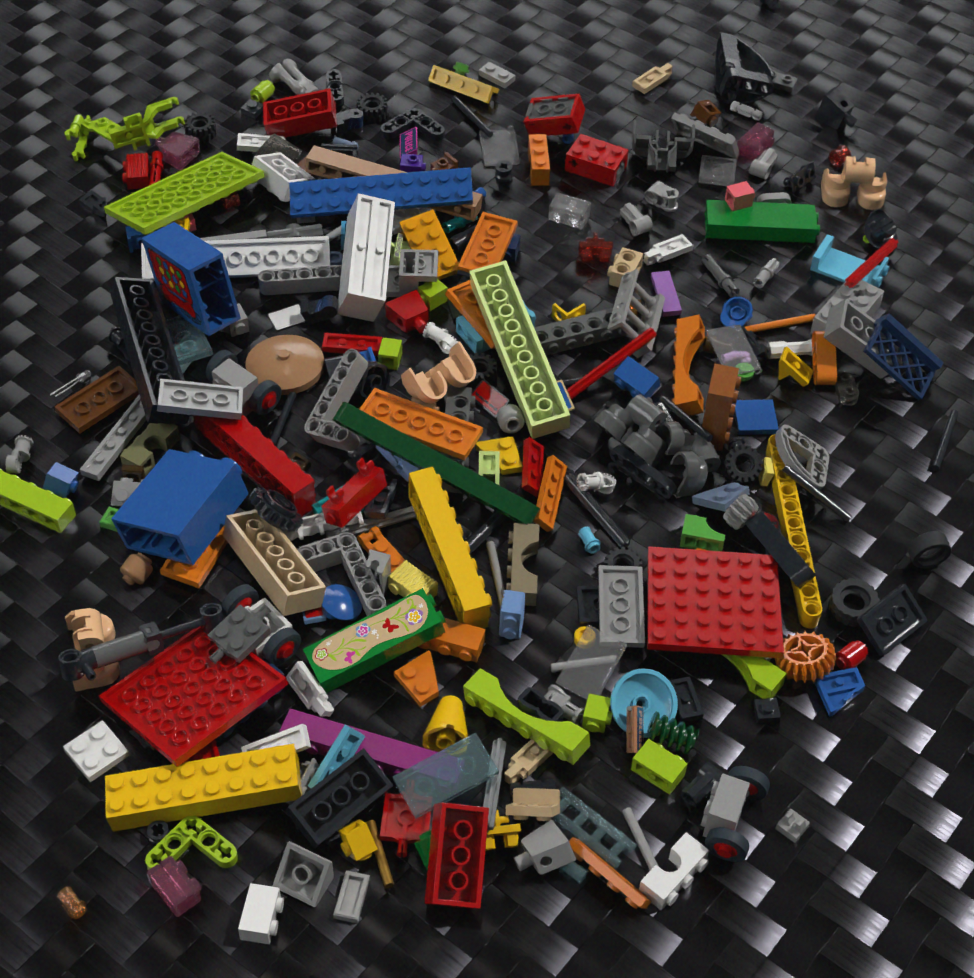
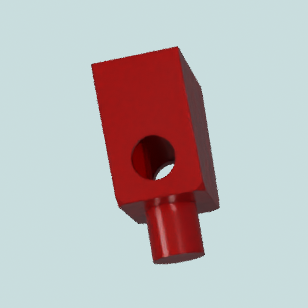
(408, 312)

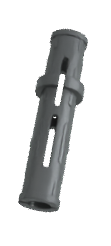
(724, 280)

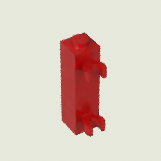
(354, 495)

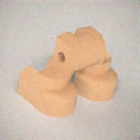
(870, 192)
(432, 386)
(90, 630)

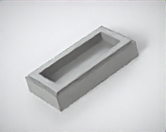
(351, 896)

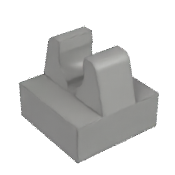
(792, 825)

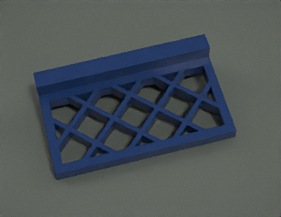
(908, 345)

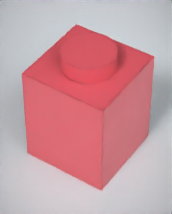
(739, 196)

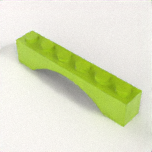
(761, 675)
(562, 738)

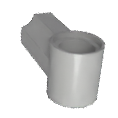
(762, 166)
(637, 222)

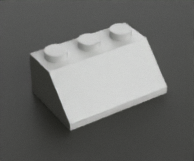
(278, 173)

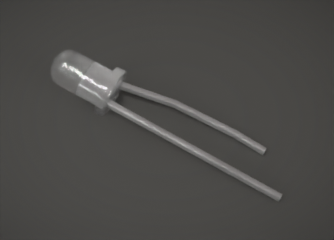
(81, 377)

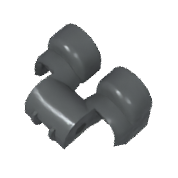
(659, 158)
(647, 417)
(692, 451)

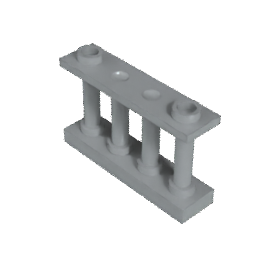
(650, 313)

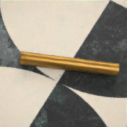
(380, 856)

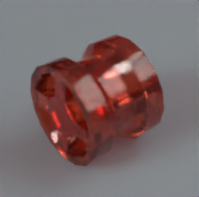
(838, 156)
(231, 200)

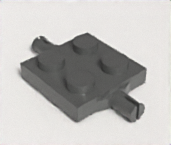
(239, 633)

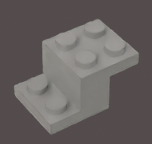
(414, 268)

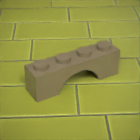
(525, 544)

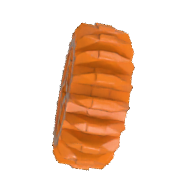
(807, 657)

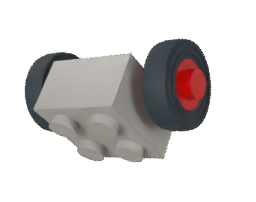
(260, 398)
(725, 808)

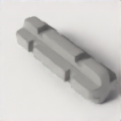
(746, 110)

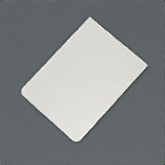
(286, 317)

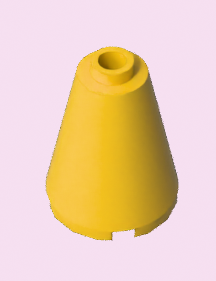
(446, 725)

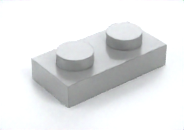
(496, 75)

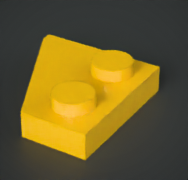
(509, 455)

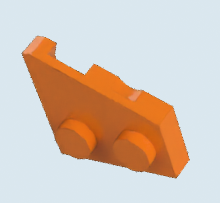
(419, 678)

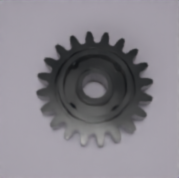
(276, 509)

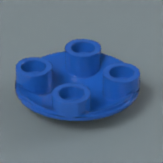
(341, 603)

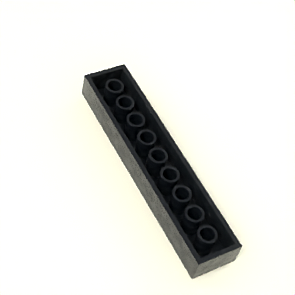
(147, 343)

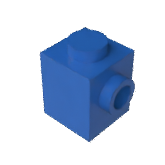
(61, 480)

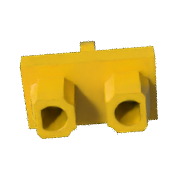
(509, 833)

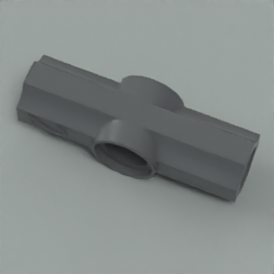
(296, 230)

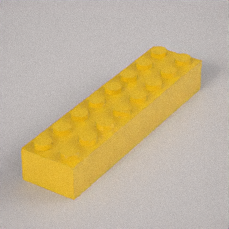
(448, 548)
(203, 787)

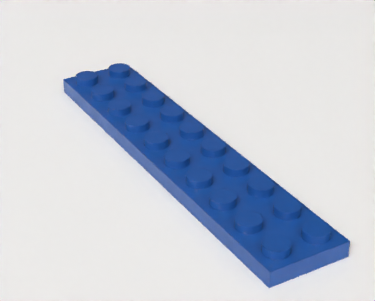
(405, 189)

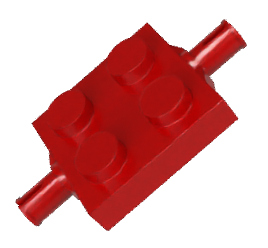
(400, 824)

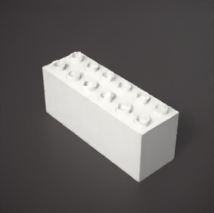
(366, 257)

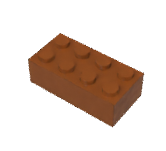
(719, 406)

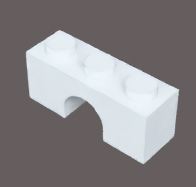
(664, 886)

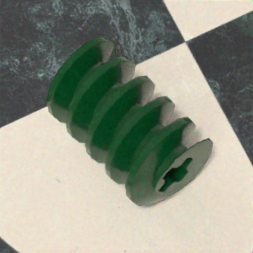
(672, 732)

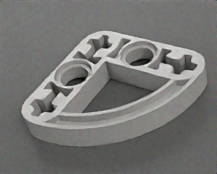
(817, 456)

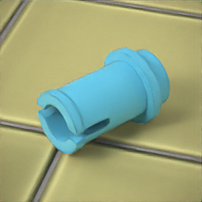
(592, 544)

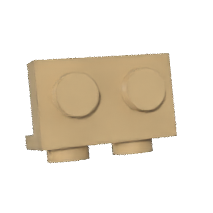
(534, 802)

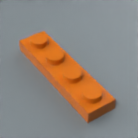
(550, 493)
(615, 879)

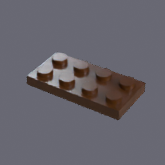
(98, 399)

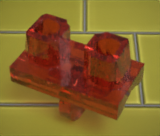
(595, 246)

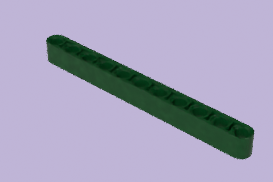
(425, 457)

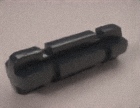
(547, 784)

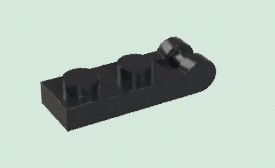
(381, 503)

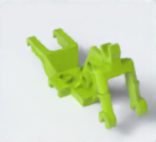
(135, 132)

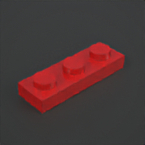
(343, 342)
(532, 466)

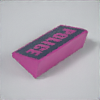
(408, 142)

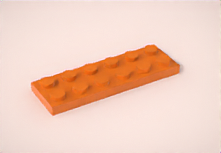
(423, 423)

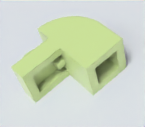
(489, 465)

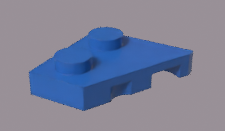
(839, 688)

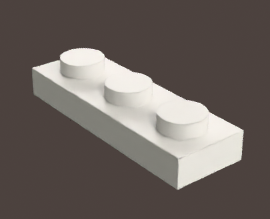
(296, 735)

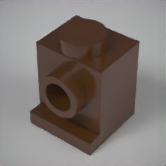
(706, 112)
(445, 162)

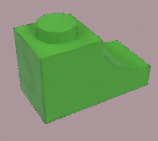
(699, 535)

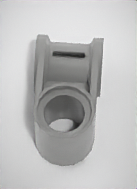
(661, 195)

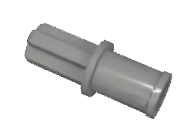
(766, 273)

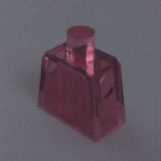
(178, 149)

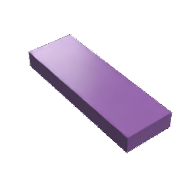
(663, 284)

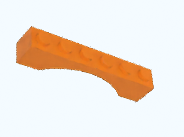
(689, 337)

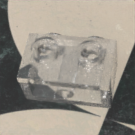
(569, 210)

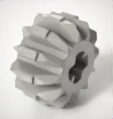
(740, 511)

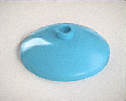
(649, 687)

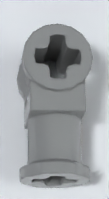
(558, 696)

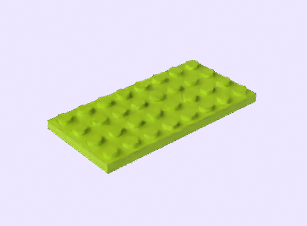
(183, 192)

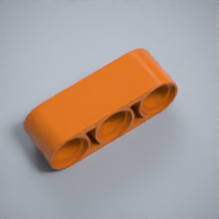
(823, 360)

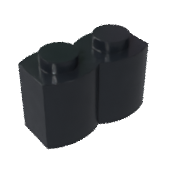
(535, 704)

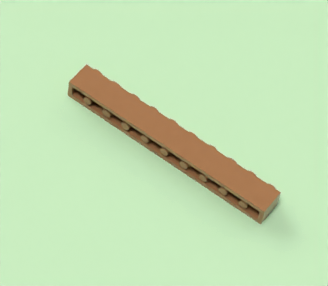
(338, 165)

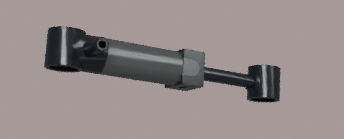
(148, 639)

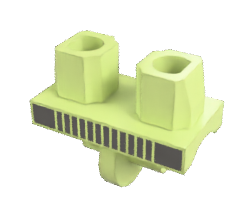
(395, 250)

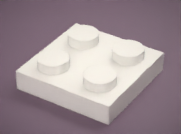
(96, 751)

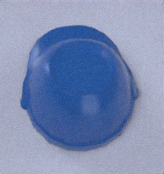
(736, 312)

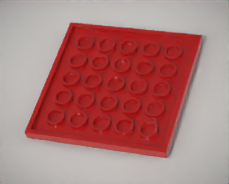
(713, 602)
(188, 701)

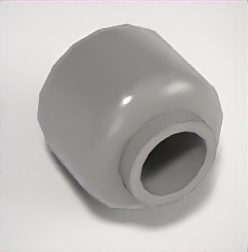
(510, 418)

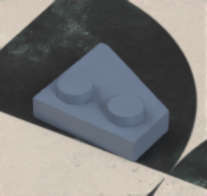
(720, 497)

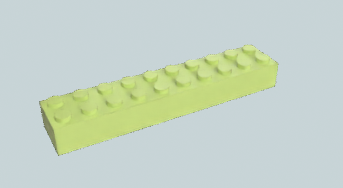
(519, 350)

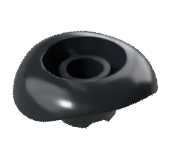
(879, 228)

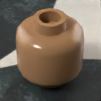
(136, 569)

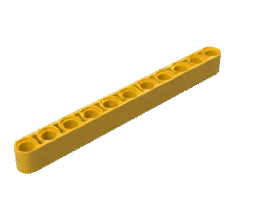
(794, 531)

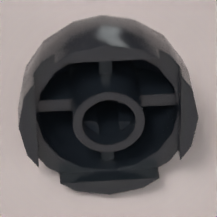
(374, 377)

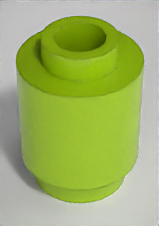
(262, 91)

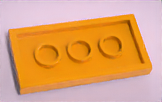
(426, 233)

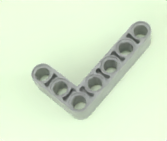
(338, 390)
(346, 550)

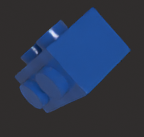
(636, 378)

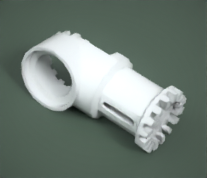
(440, 336)
(597, 482)

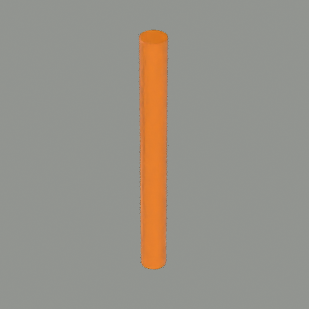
(780, 323)

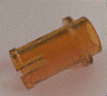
(75, 907)

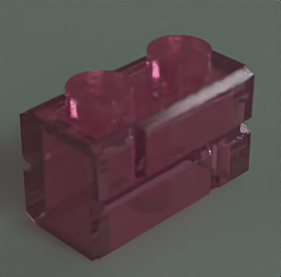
(756, 141)
(174, 885)

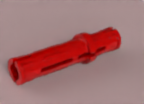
(157, 157)

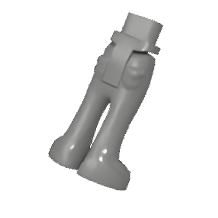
(286, 71)

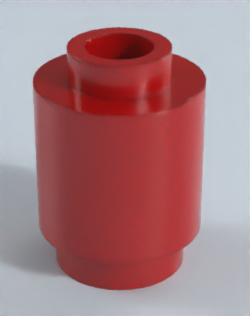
(851, 655)

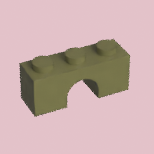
(154, 437)

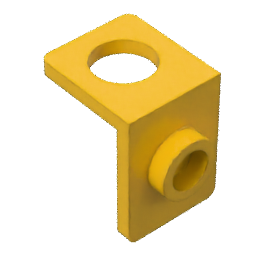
(578, 311)

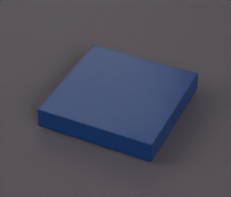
(755, 417)

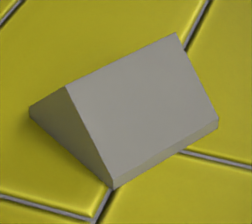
(303, 874)

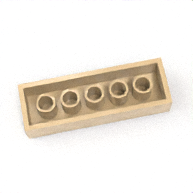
(274, 563)

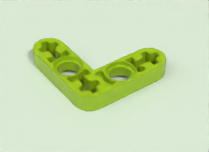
(190, 837)

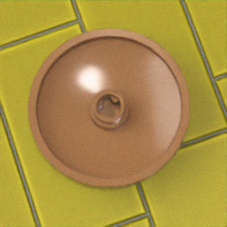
(288, 361)

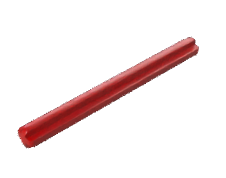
(871, 263)
(611, 362)

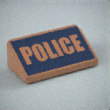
(634, 728)

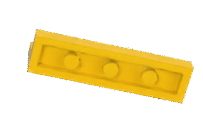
(461, 84)

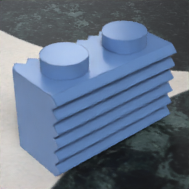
(512, 614)

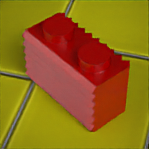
(136, 171)

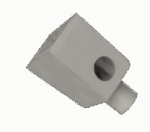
(545, 849)

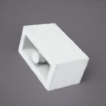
(260, 913)

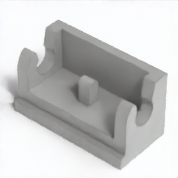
(381, 568)

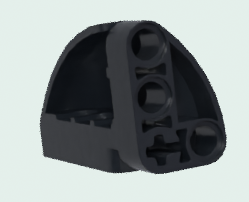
(741, 71)

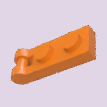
(381, 545)

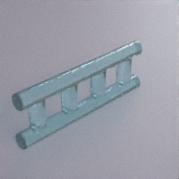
(604, 827)

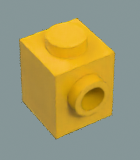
(357, 840)

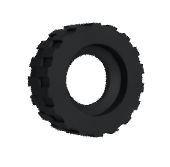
(856, 588)

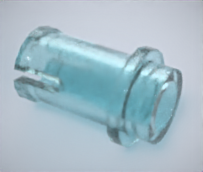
(575, 871)

